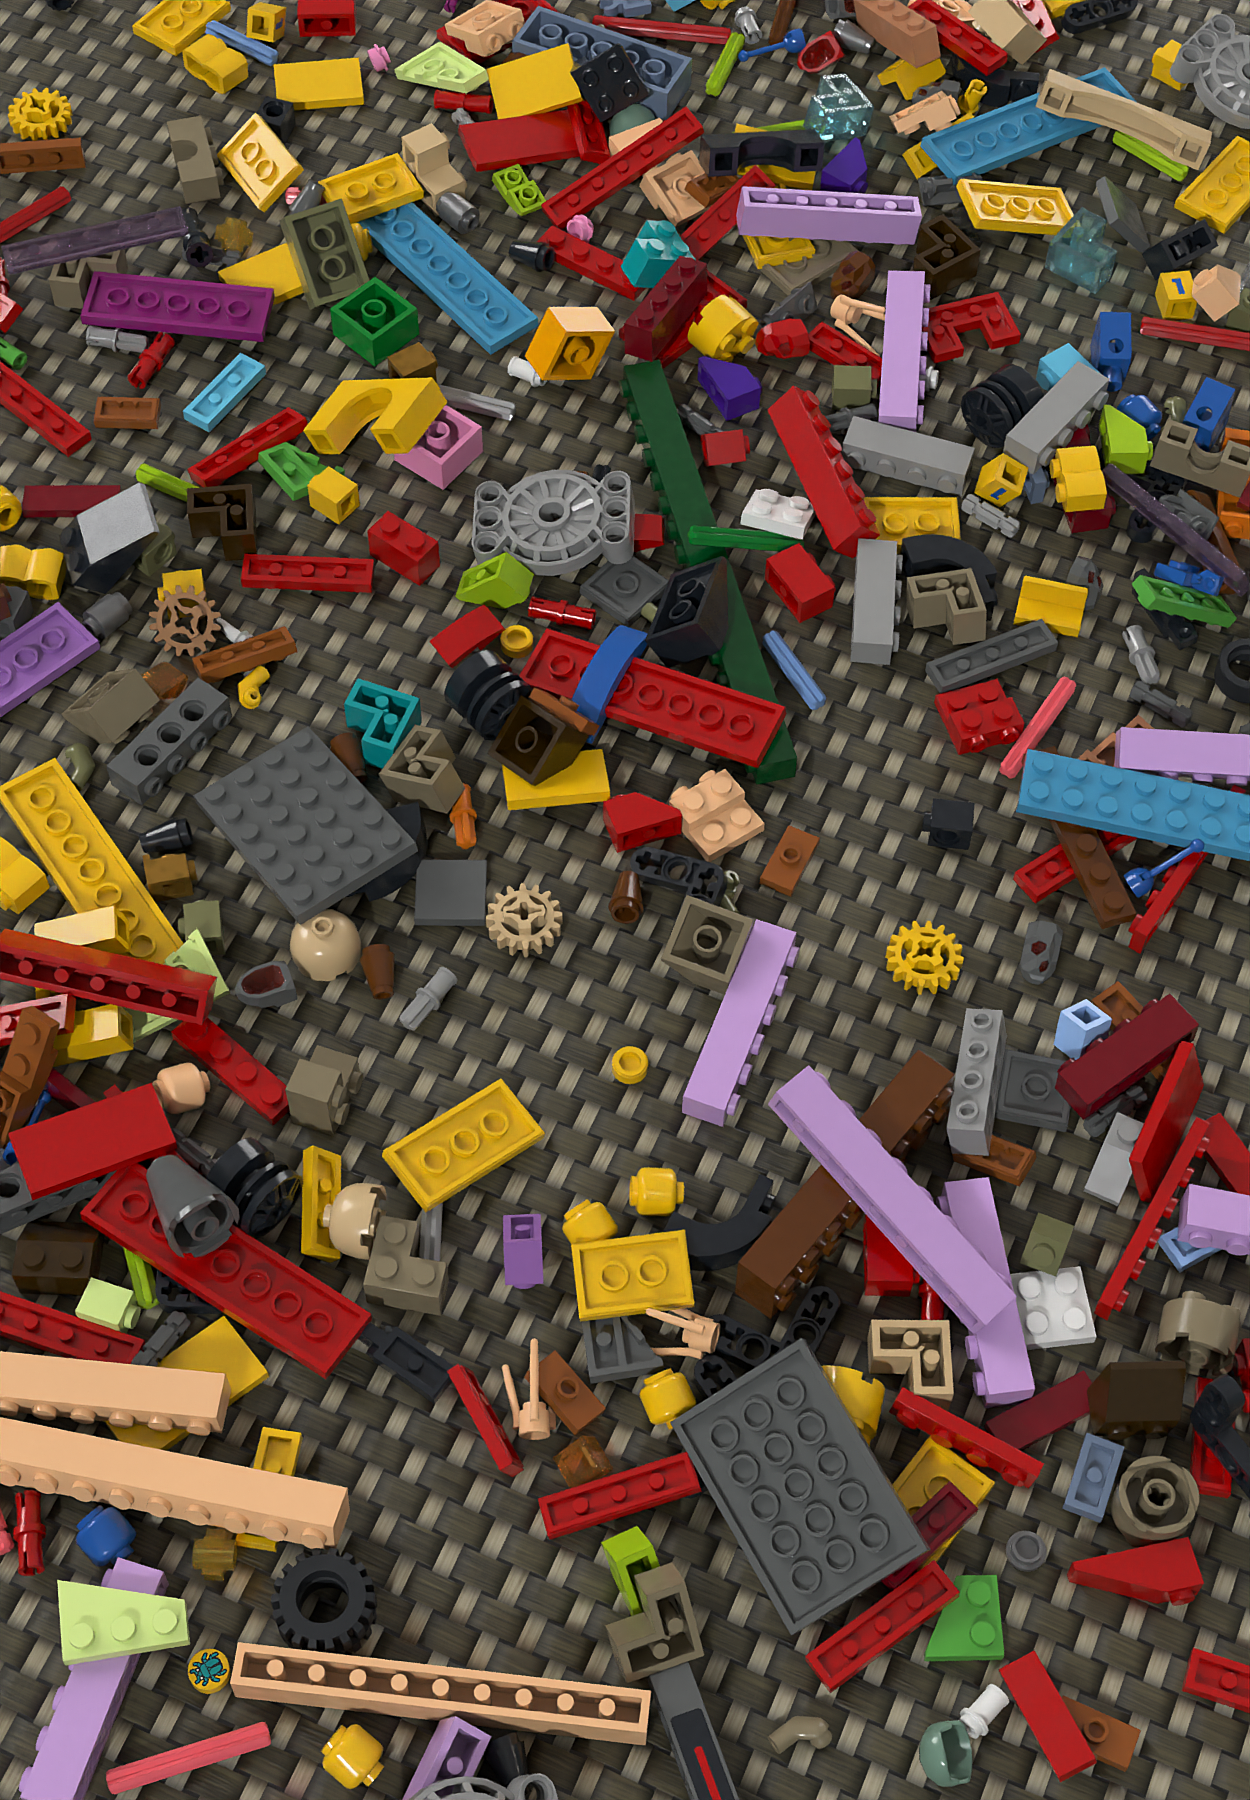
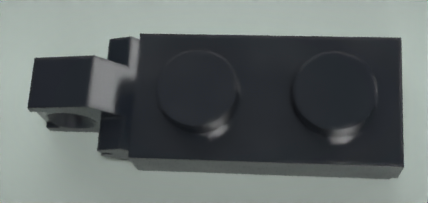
(1174, 626)
(407, 1360)

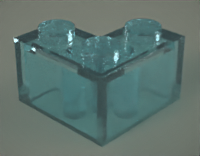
(838, 109)
(1079, 252)

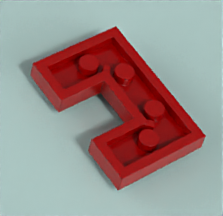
(981, 312)

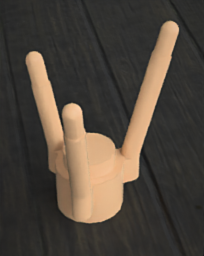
(849, 311)
(698, 1332)
(534, 1420)

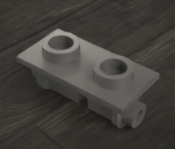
(940, 189)
(797, 305)
(1191, 512)

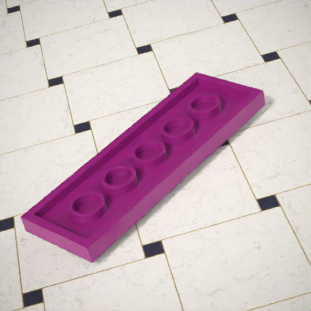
(178, 306)

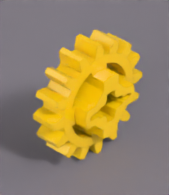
(40, 114)
(924, 957)

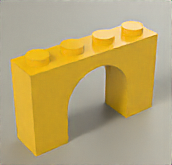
(404, 410)
(98, 1029)

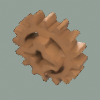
(171, 630)

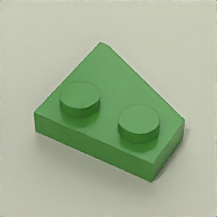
(292, 468)
(970, 1624)

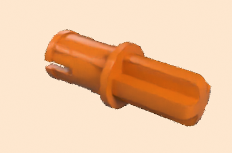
(463, 819)

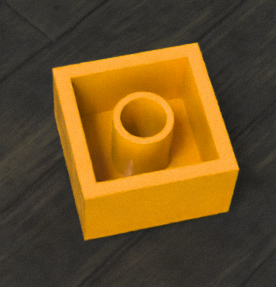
(569, 343)

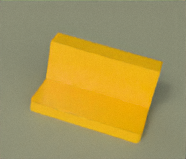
(911, 78)
(1054, 602)

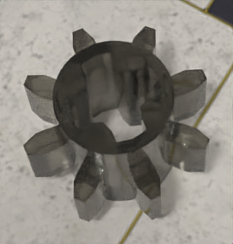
(963, 222)

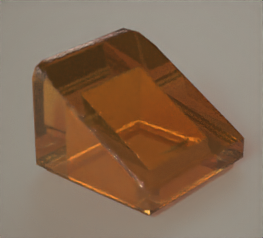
(165, 680)
(583, 1461)

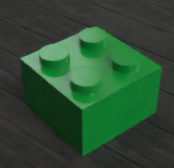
(374, 321)

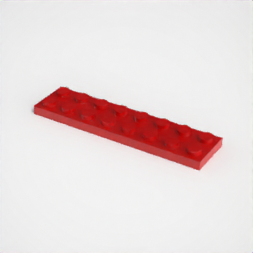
(663, 700)
(237, 1278)

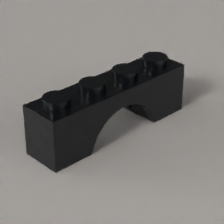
(787, 149)

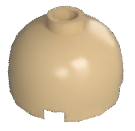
(325, 946)
(355, 1218)

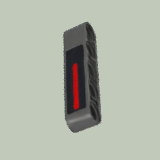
(691, 1734)

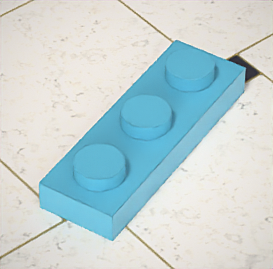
(224, 392)

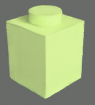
(109, 1306)

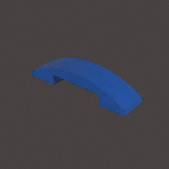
(606, 672)

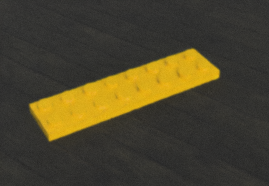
(84, 857)

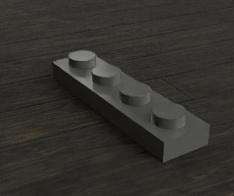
(991, 656)

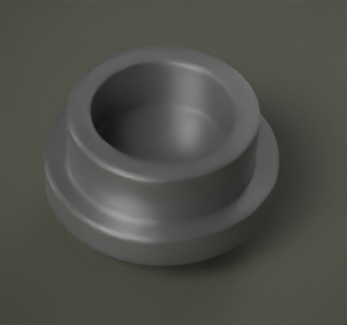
(1026, 1551)

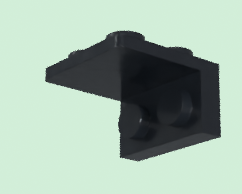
(609, 82)

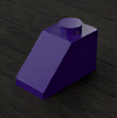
(846, 171)
(729, 386)

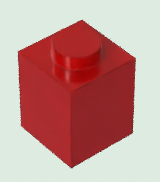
(724, 447)

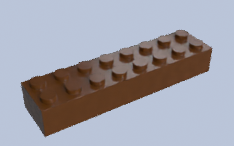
(822, 1208)

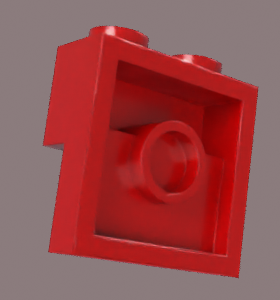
(979, 717)

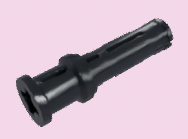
(197, 242)

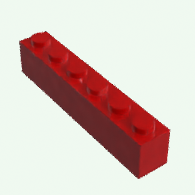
(823, 470)
(106, 977)

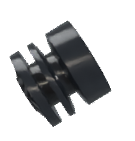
(999, 403)
(485, 692)
(257, 1185)

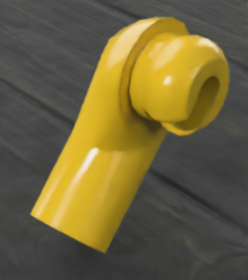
(249, 687)

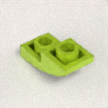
(517, 190)

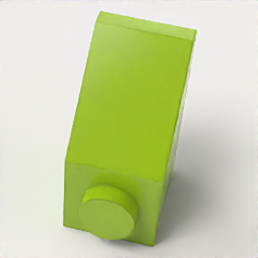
(1124, 441)
(496, 582)
(628, 1556)

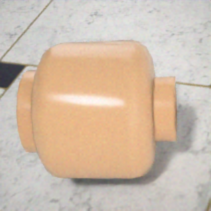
(181, 1088)

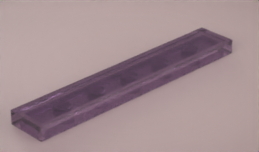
(94, 240)
(1176, 529)

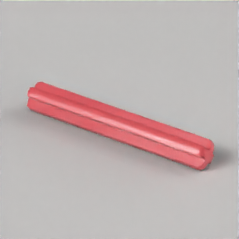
(1038, 726)
(188, 1757)

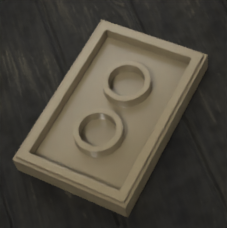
(821, 265)

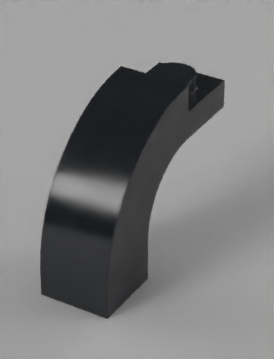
(1001, 84)
(943, 553)
(412, 821)
(725, 1243)

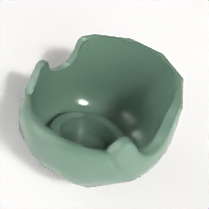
(630, 118)
(946, 1753)

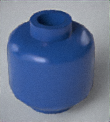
(1143, 412)
(105, 1536)

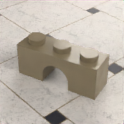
(195, 159)
(1181, 456)

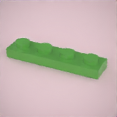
(1183, 601)

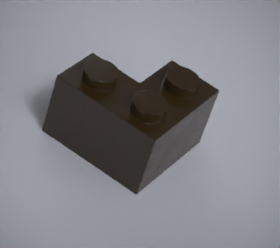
(945, 255)
(225, 513)

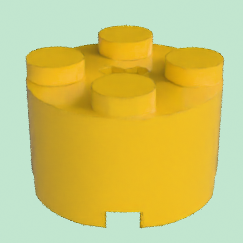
(723, 329)
(859, 1397)

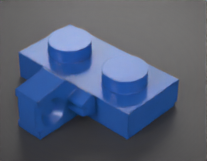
(1188, 576)

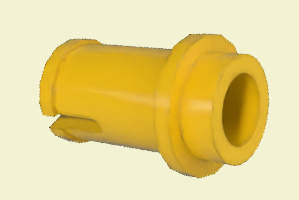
(969, 101)

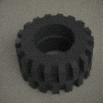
(317, 1573)

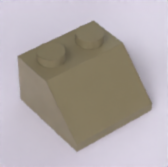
(112, 706)
(707, 944)

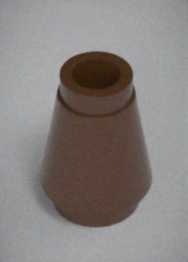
(350, 753)
(626, 899)
(379, 970)

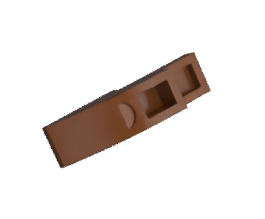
(26, 1069)

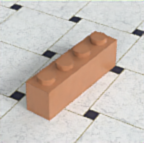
(899, 30)

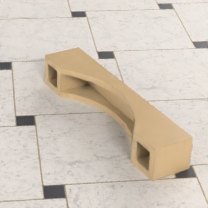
(1165, 133)

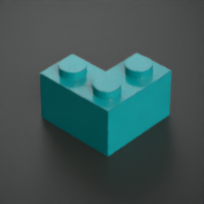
(653, 253)
(383, 716)

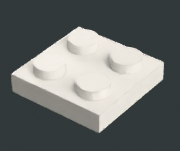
(778, 513)
(1053, 1308)

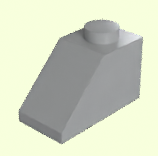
(1112, 1165)

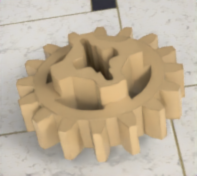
(524, 920)

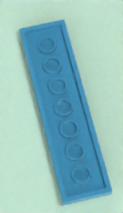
(1009, 133)
(450, 277)
(1135, 804)

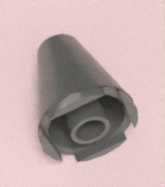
(190, 1207)

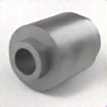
(457, 212)
(107, 615)

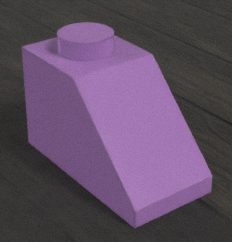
(522, 1250)

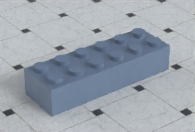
(662, 70)

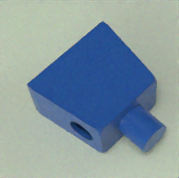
(1112, 358)
(1219, 400)

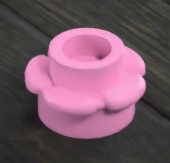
(379, 58)
(581, 227)

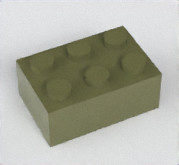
(324, 253)

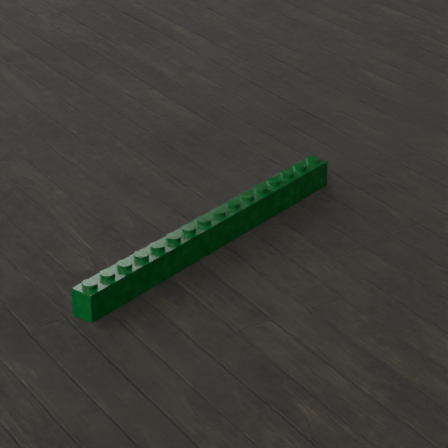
(685, 505)

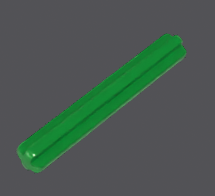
(740, 538)

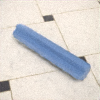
(242, 43)
(794, 670)

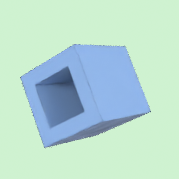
(1080, 1027)

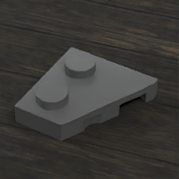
(617, 1350)

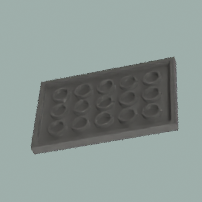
(305, 824)
(799, 1486)

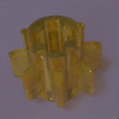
(234, 234)
(215, 1554)

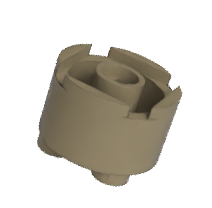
(1198, 1333)
(1163, 1483)

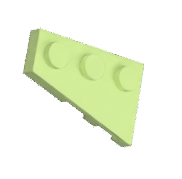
(443, 69)
(190, 956)
(117, 1622)

